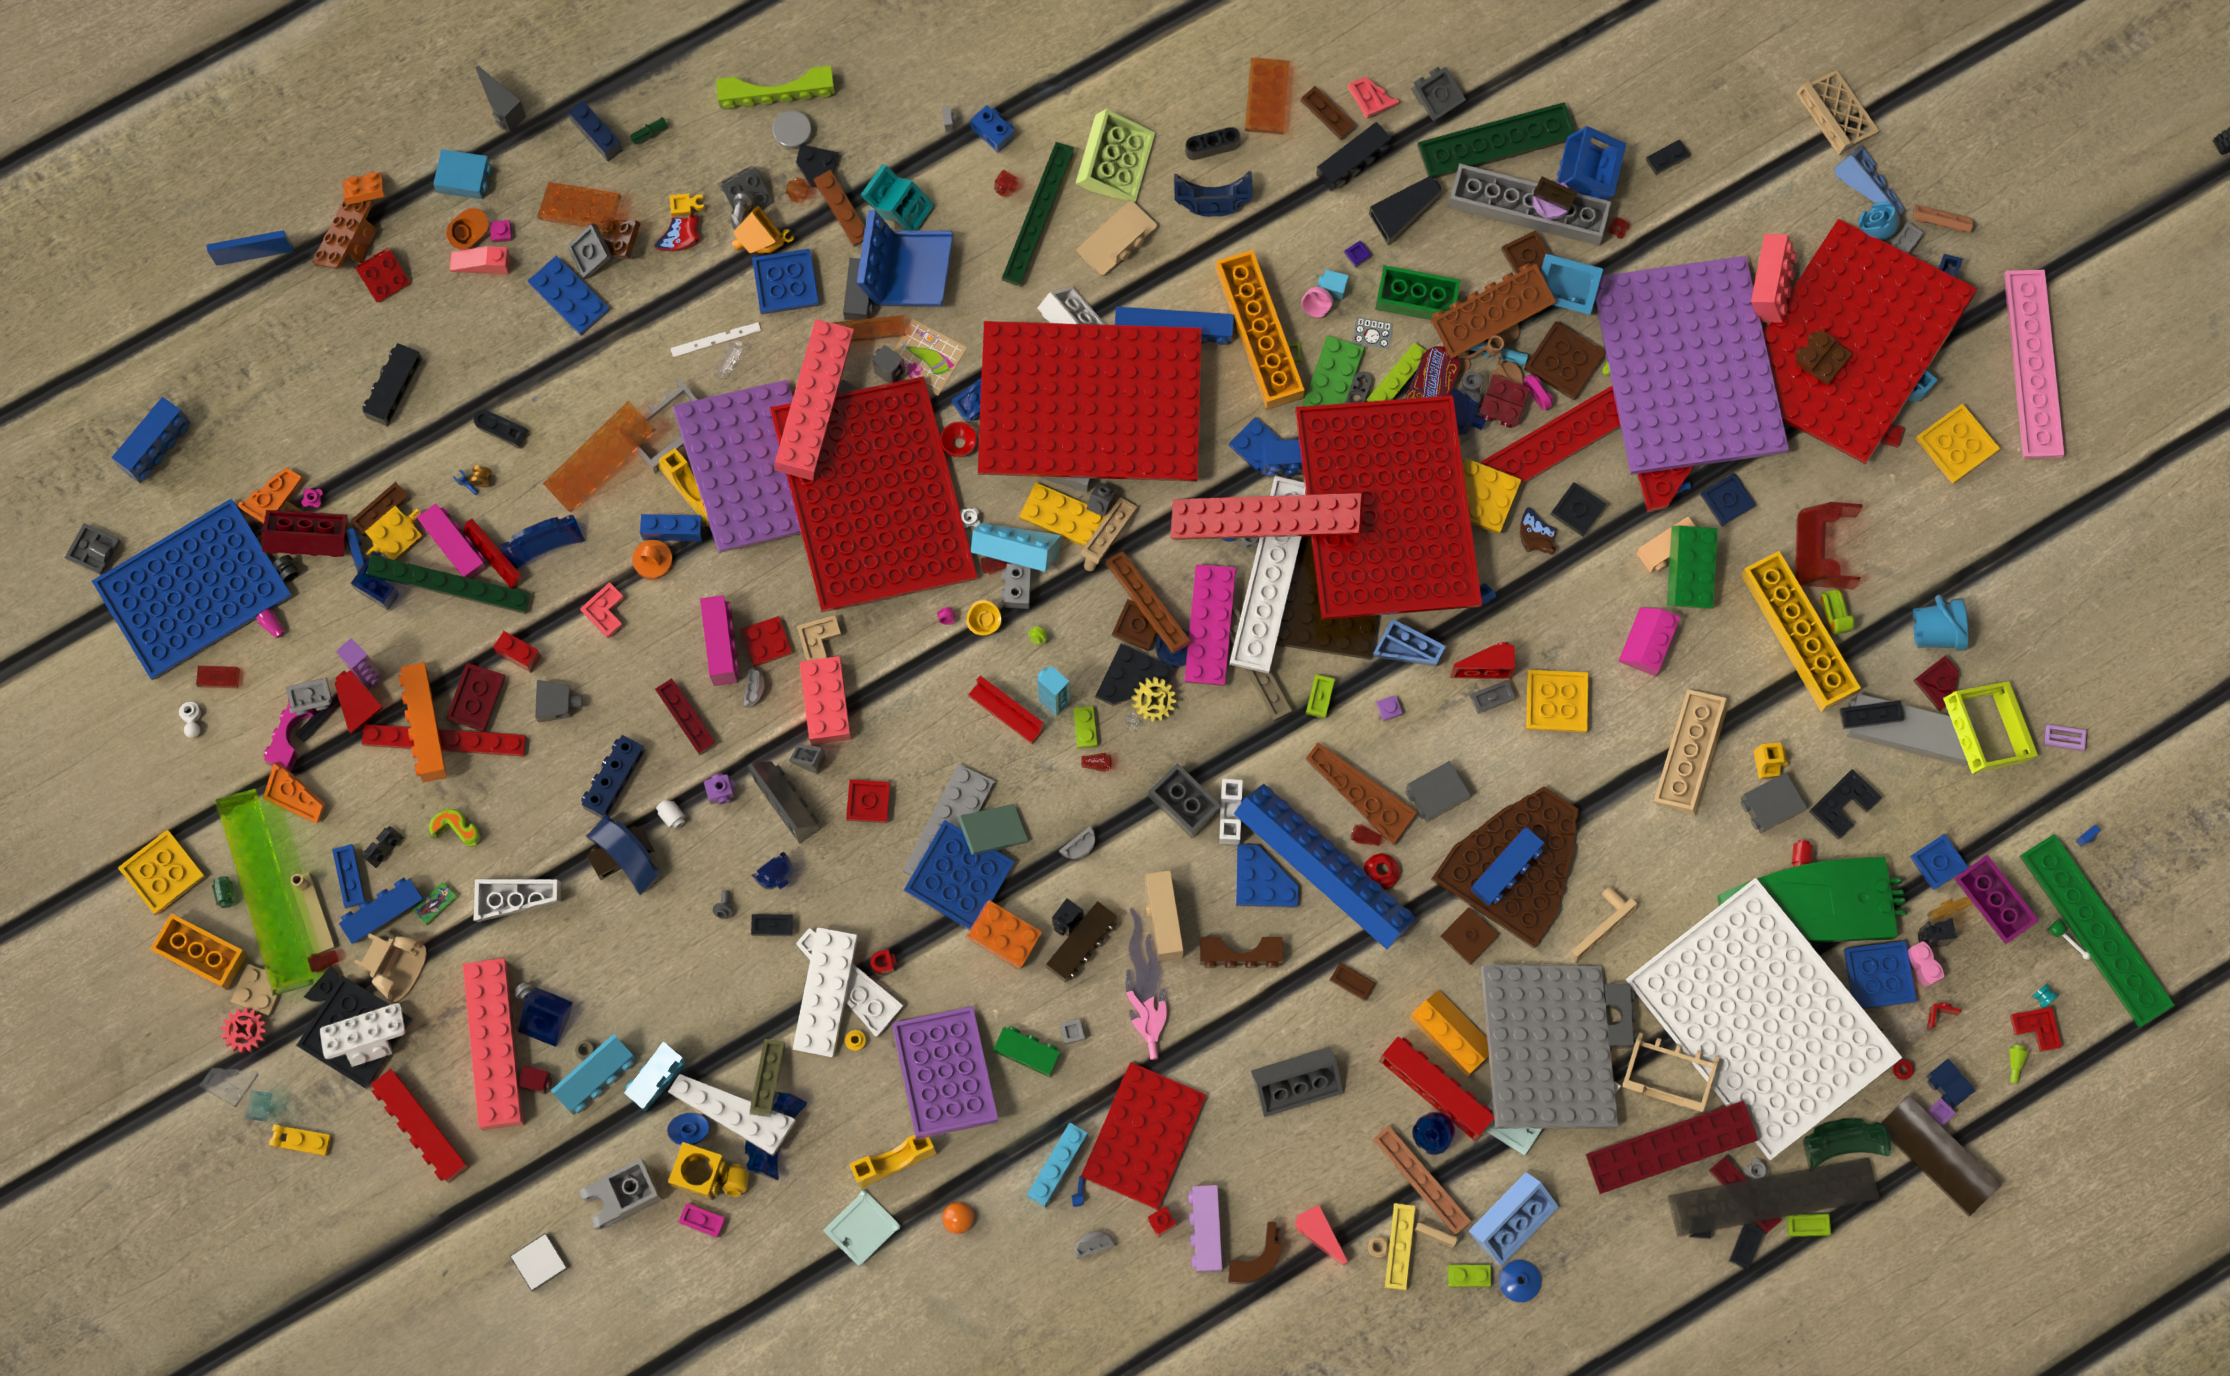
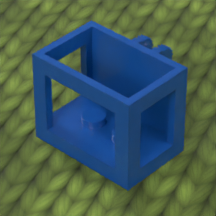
(1591, 168)

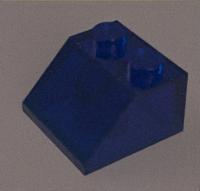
(545, 1016)

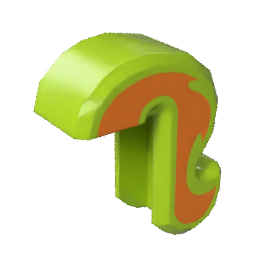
(1836, 612)
(455, 820)

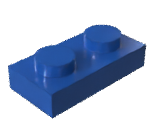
(354, 542)

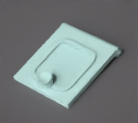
(1518, 1139)
(865, 1225)

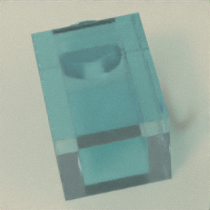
(258, 1105)

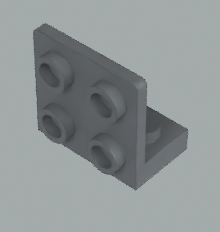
(749, 181)

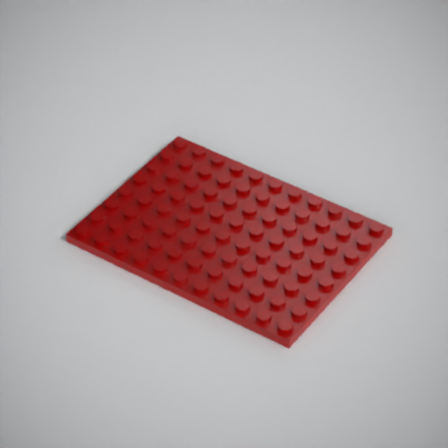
(1884, 312)
(1090, 401)
(880, 500)
(1415, 507)

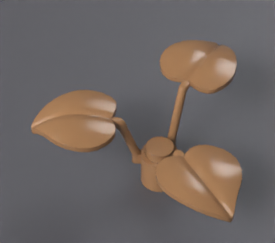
(1493, 347)

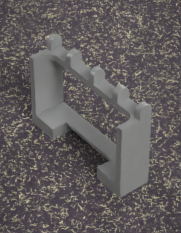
(653, 463)

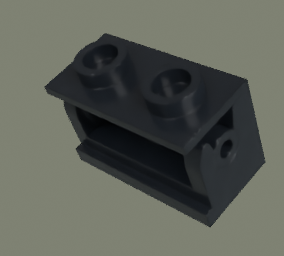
(1066, 917)
(1939, 934)

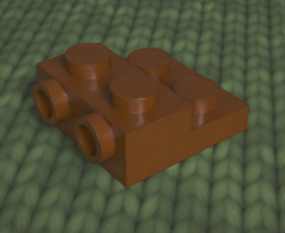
(1822, 357)

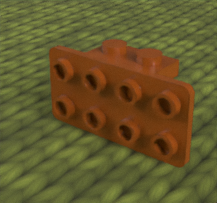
(348, 235)

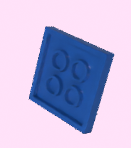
(785, 281)
(1880, 975)

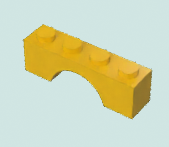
(681, 477)
(875, 1168)

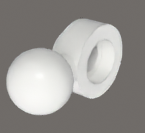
(191, 728)

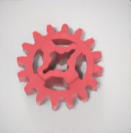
(249, 1024)

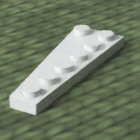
(864, 996)
(734, 1113)

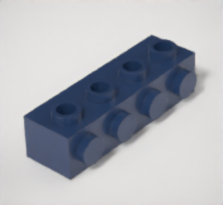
(613, 776)

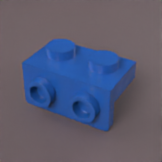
(968, 401)

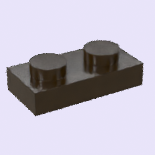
(1555, 193)

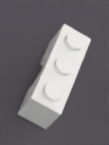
(1230, 800)

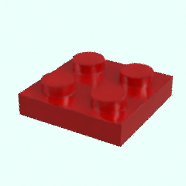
(766, 641)
(868, 801)

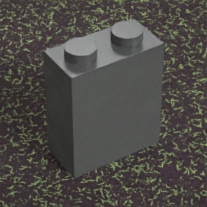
(1437, 792)
(1772, 803)

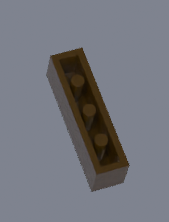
(1081, 942)

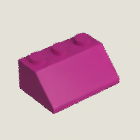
(1649, 639)

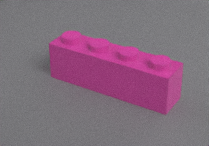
(451, 542)

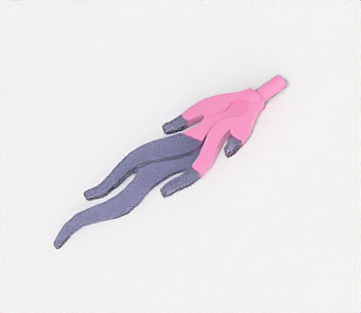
(1142, 995)

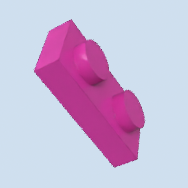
(701, 1220)

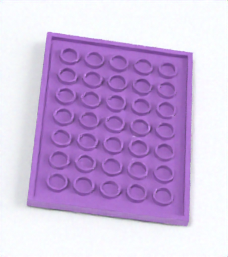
(733, 464)

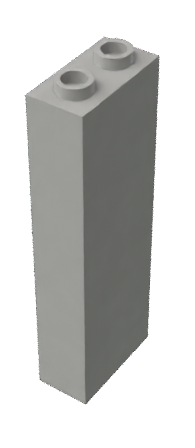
(1919, 733)

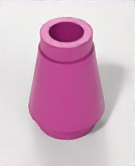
(270, 622)

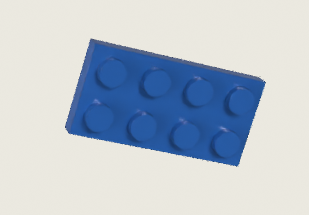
(568, 295)

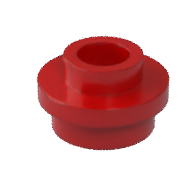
(1908, 1066)

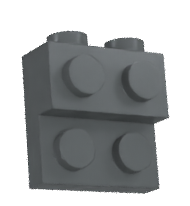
(1438, 92)

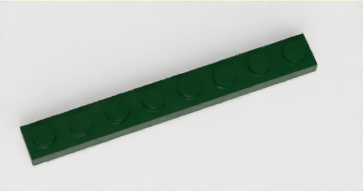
(1037, 214)
(448, 584)

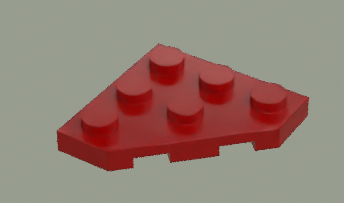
(1661, 486)

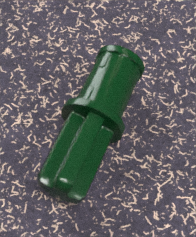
(648, 131)

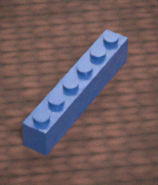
(1214, 326)

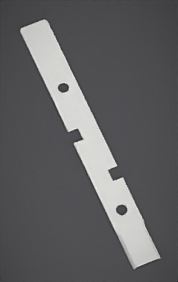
(718, 338)

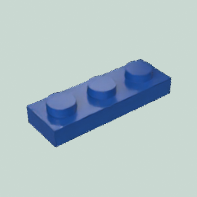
(348, 876)

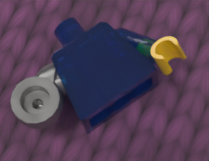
(1468, 405)

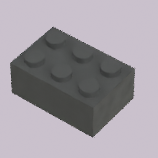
(1184, 800)

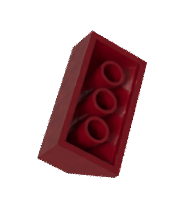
(304, 533)

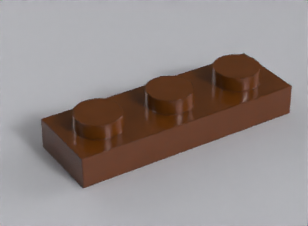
(1327, 112)
(379, 507)

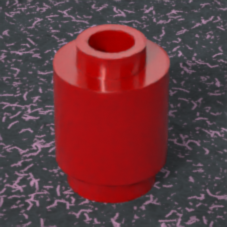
(1802, 853)

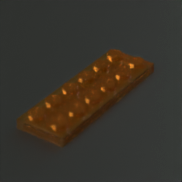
(599, 456)

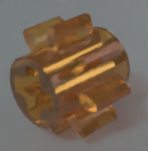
(797, 189)

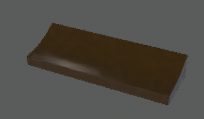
(1939, 1156)

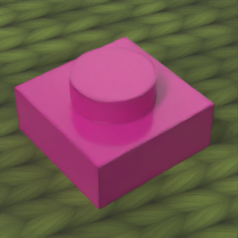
(500, 231)

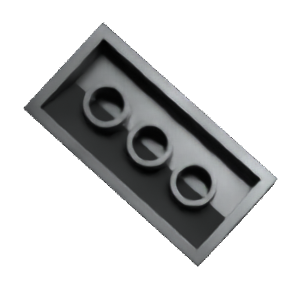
(1297, 1081)

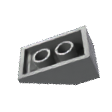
(505, 106)

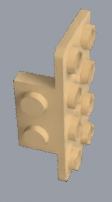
(1116, 238)

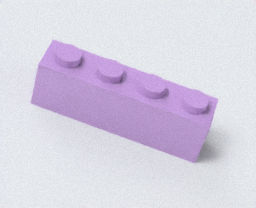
(1206, 1229)

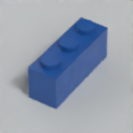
(671, 527)

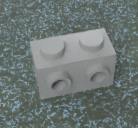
(1017, 586)

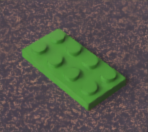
(1333, 372)

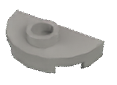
(754, 687)
(1080, 845)
(1093, 1243)

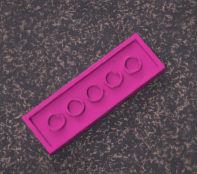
(1210, 625)

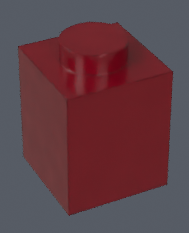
(535, 1080)

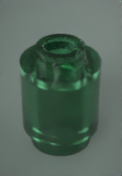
(224, 892)

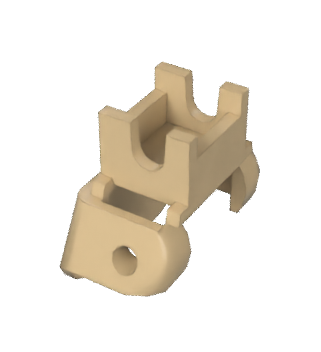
(395, 966)

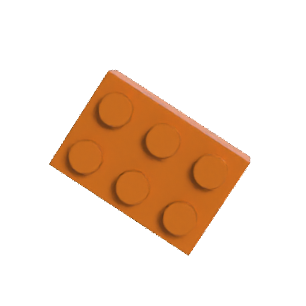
(1003, 934)

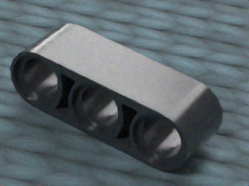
(1205, 150)

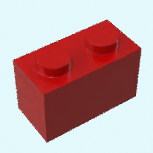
(517, 651)

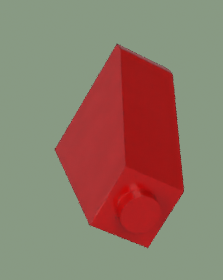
(355, 700)

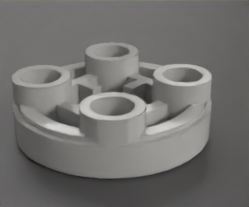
(792, 129)

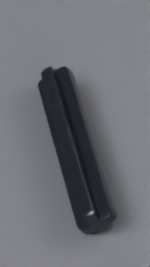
(317, 719)

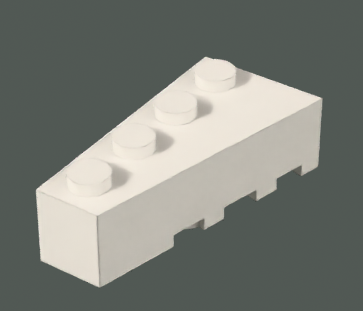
(509, 896)

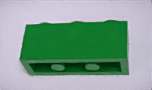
(1027, 1051)

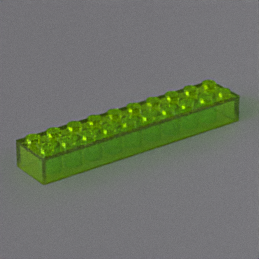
(264, 892)

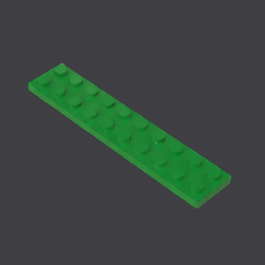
(2096, 930)

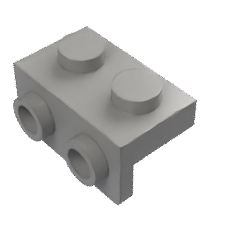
(309, 695)

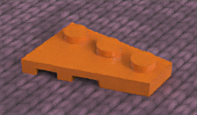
(272, 495)
(291, 794)

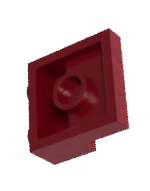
(1504, 401)

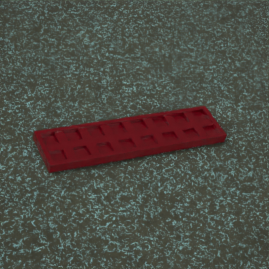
(1671, 1147)

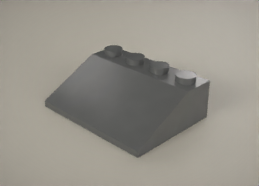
(783, 799)

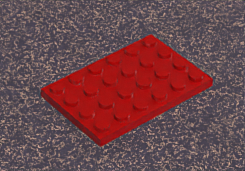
(1143, 1136)

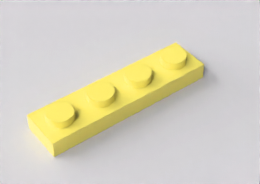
(1399, 1247)

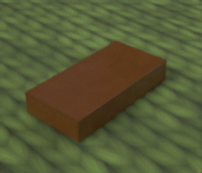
(1352, 981)

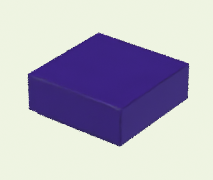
(1357, 254)

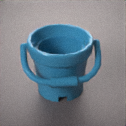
(1942, 625)

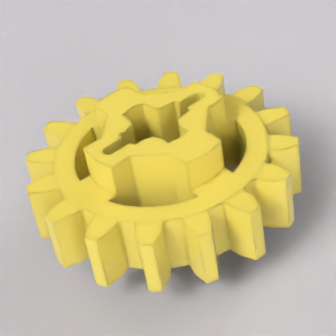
(1148, 704)

